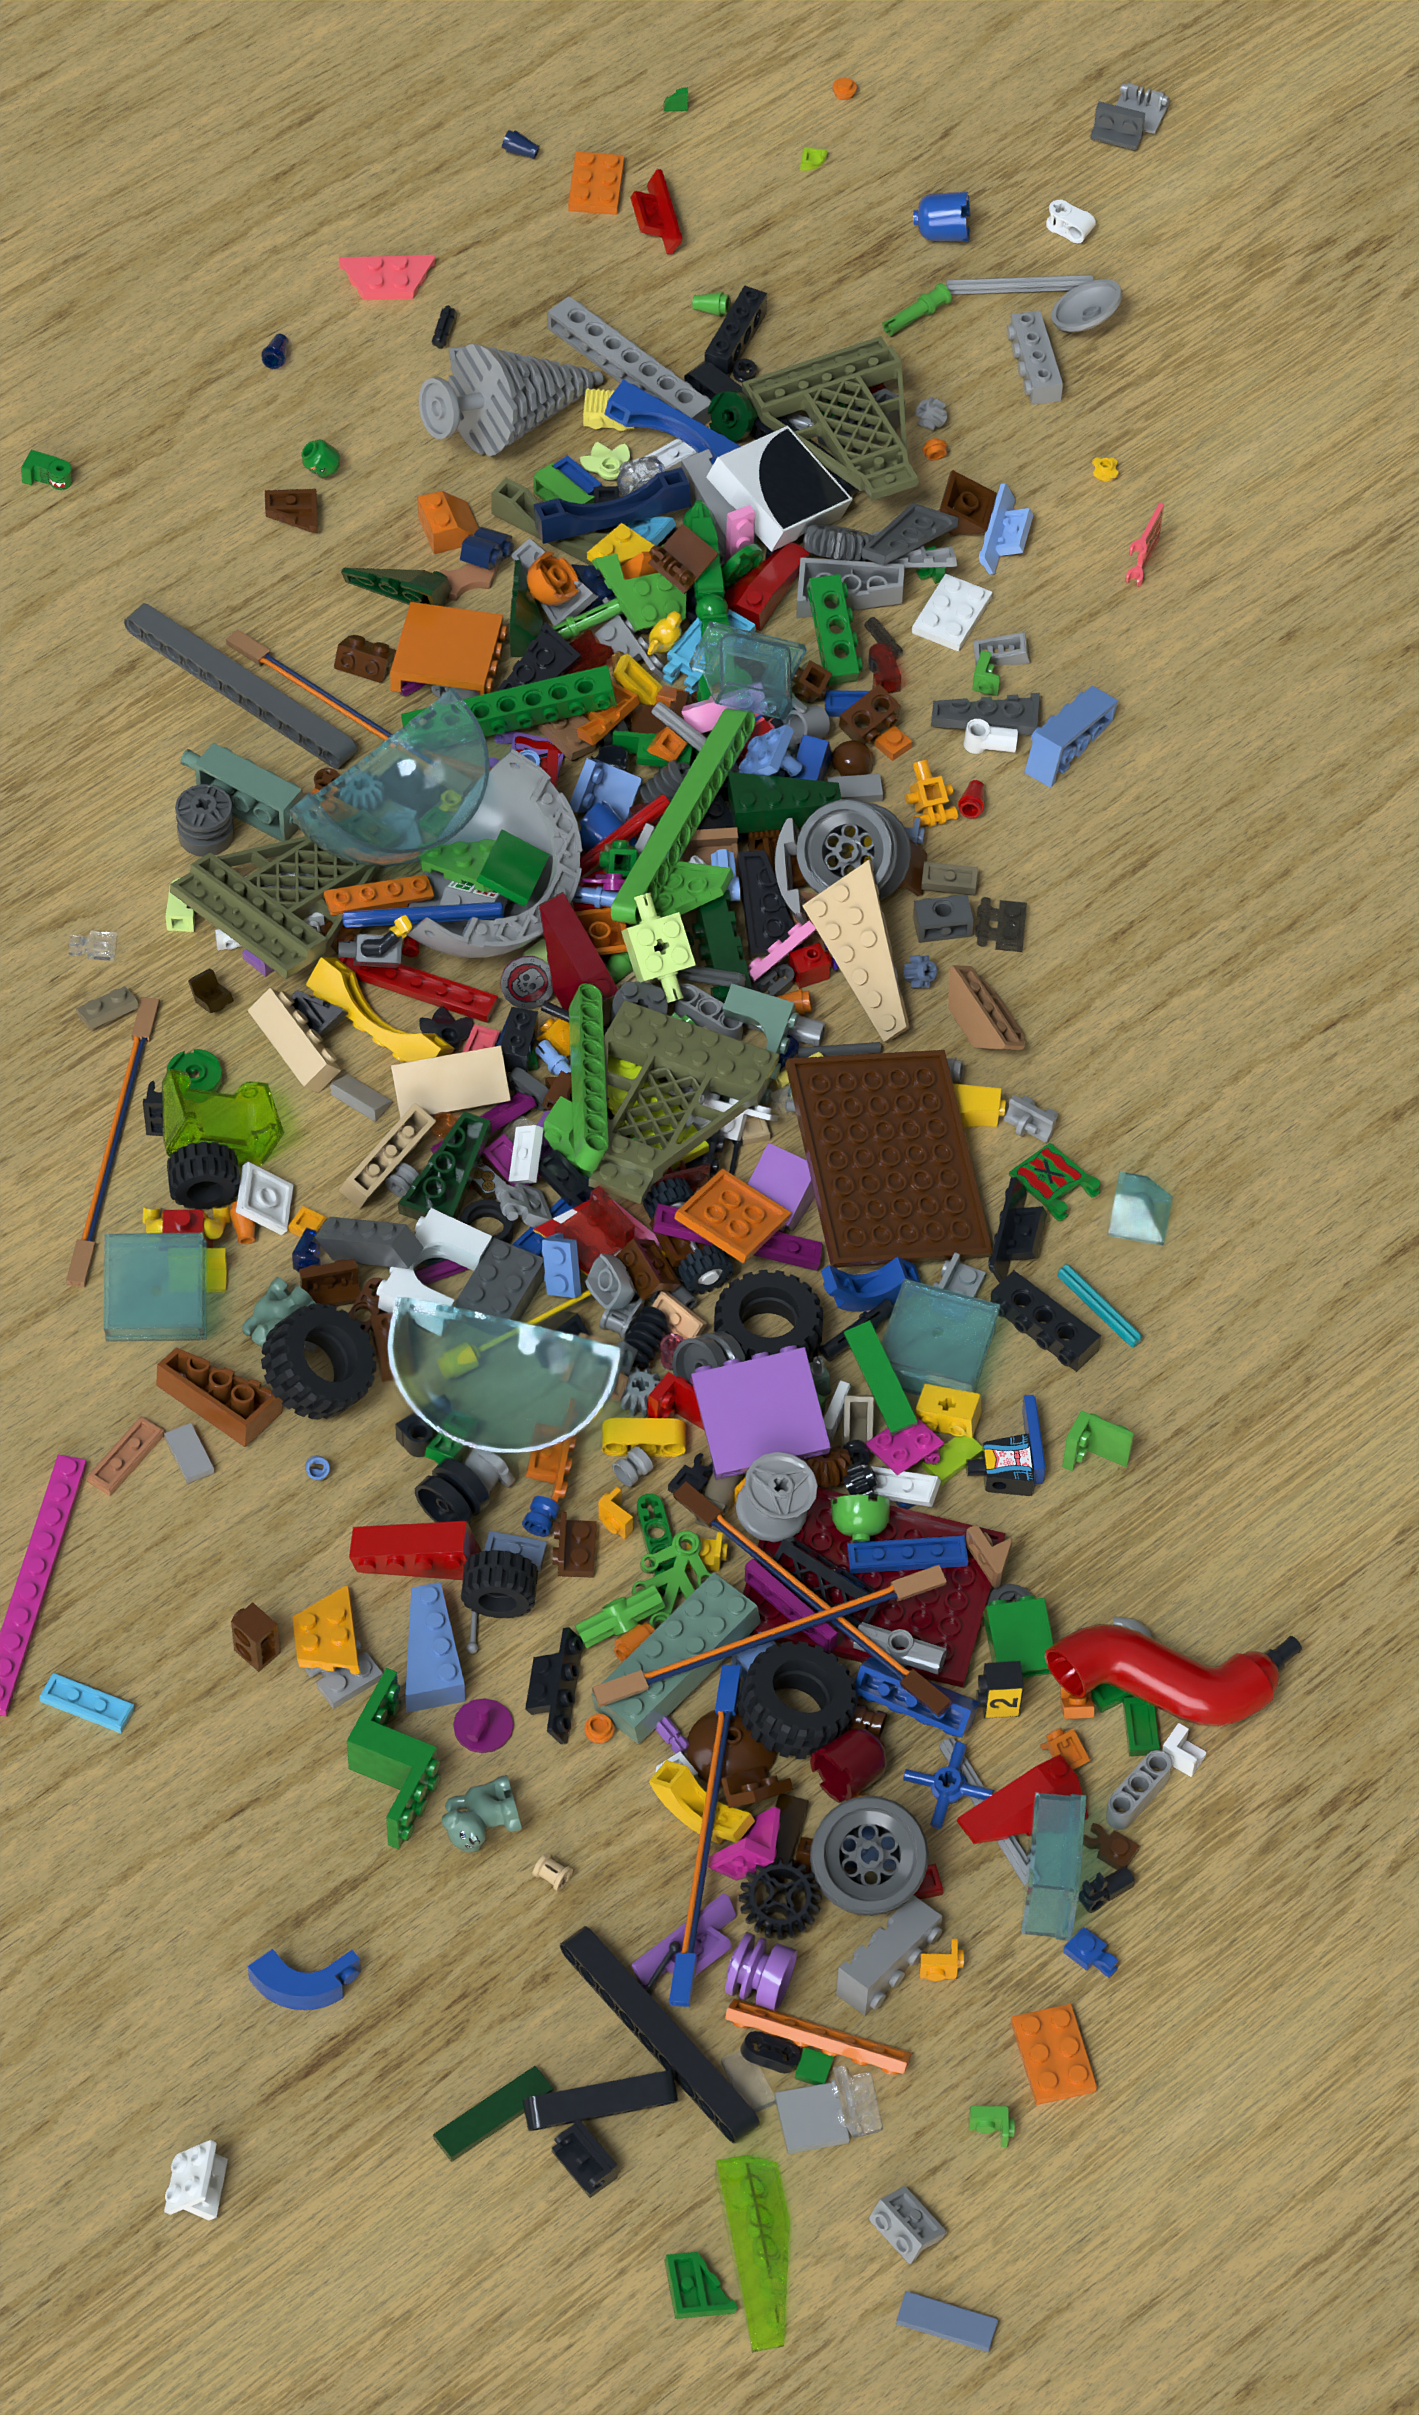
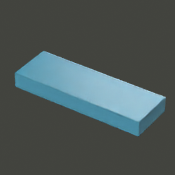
(87, 1703)

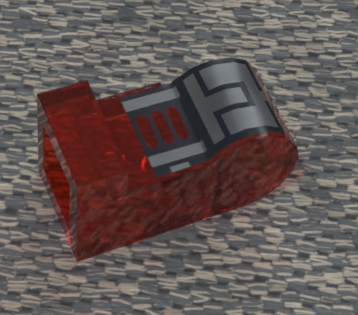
(884, 668)

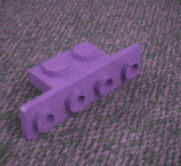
(708, 1945)

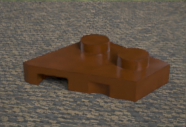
(293, 507)

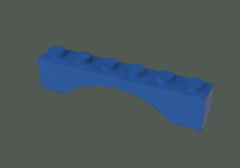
(639, 409)

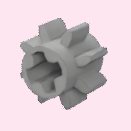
(931, 413)

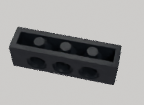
(737, 329)
(1060, 1323)

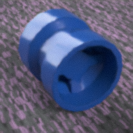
(541, 1515)

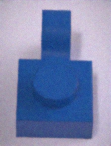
(1089, 1950)

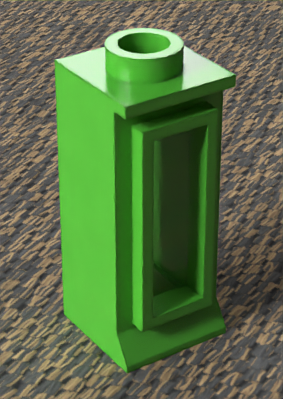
(553, 484)

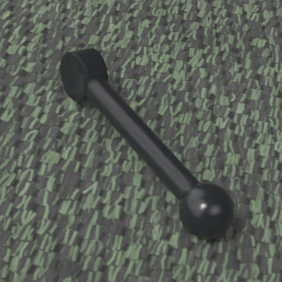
(737, 1144)
(674, 1947)

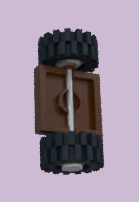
(698, 1264)

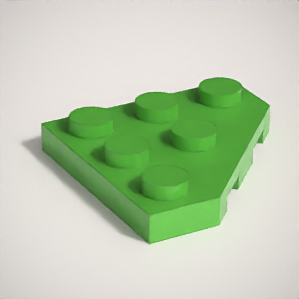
(459, 861)
(691, 887)

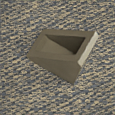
(858, 1418)

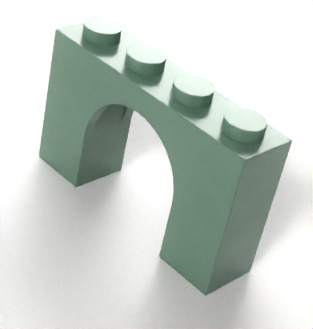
(767, 1013)

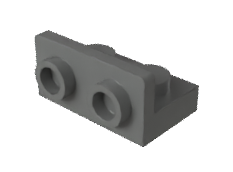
(1118, 125)

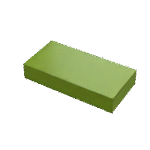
(953, 1458)

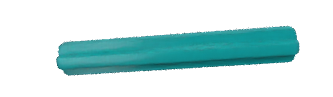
(1099, 1305)

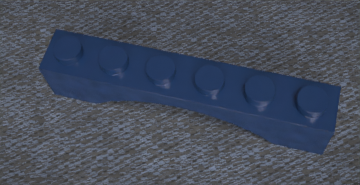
(660, 495)

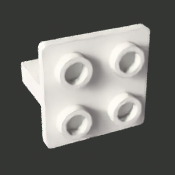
(196, 2181)

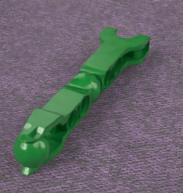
(709, 586)

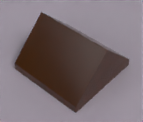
(969, 503)

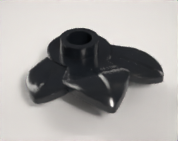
(446, 1027)

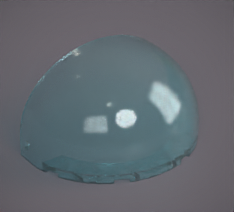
(405, 792)
(498, 1378)

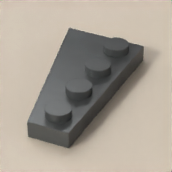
(907, 532)

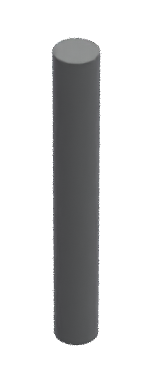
(838, 1050)

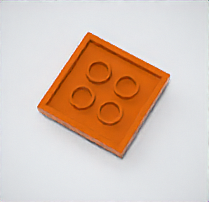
(732, 1215)

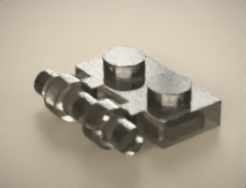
(1010, 927)

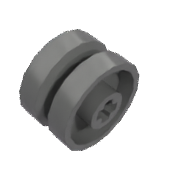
(705, 1350)

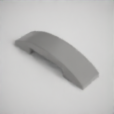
(785, 849)

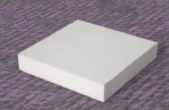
(264, 1198)

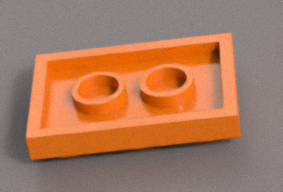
(596, 183)
(1053, 2054)

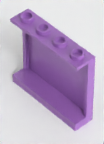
(759, 1410)

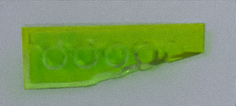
(758, 2243)

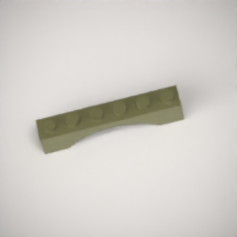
(516, 506)

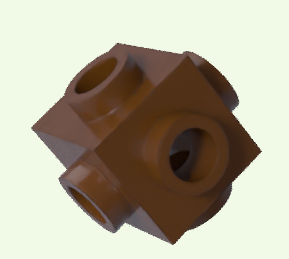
(810, 682)

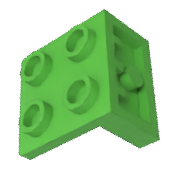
(1098, 1437)

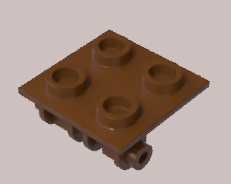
(682, 558)

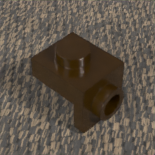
(209, 992)

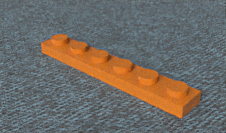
(810, 2034)

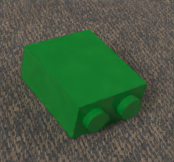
(1019, 1633)

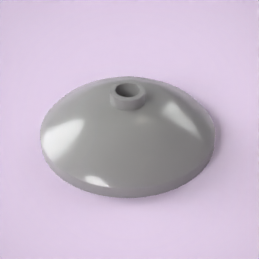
(1087, 305)

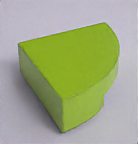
(813, 158)

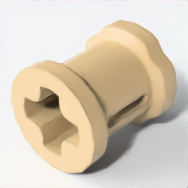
(552, 1872)

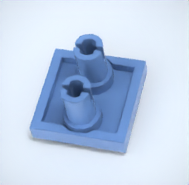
(769, 753)

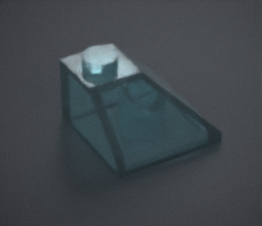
(1139, 1210)

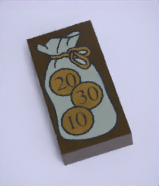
(486, 1178)

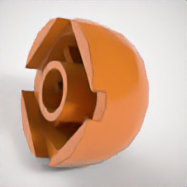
(551, 580)

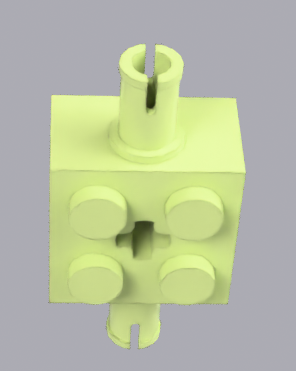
(658, 964)

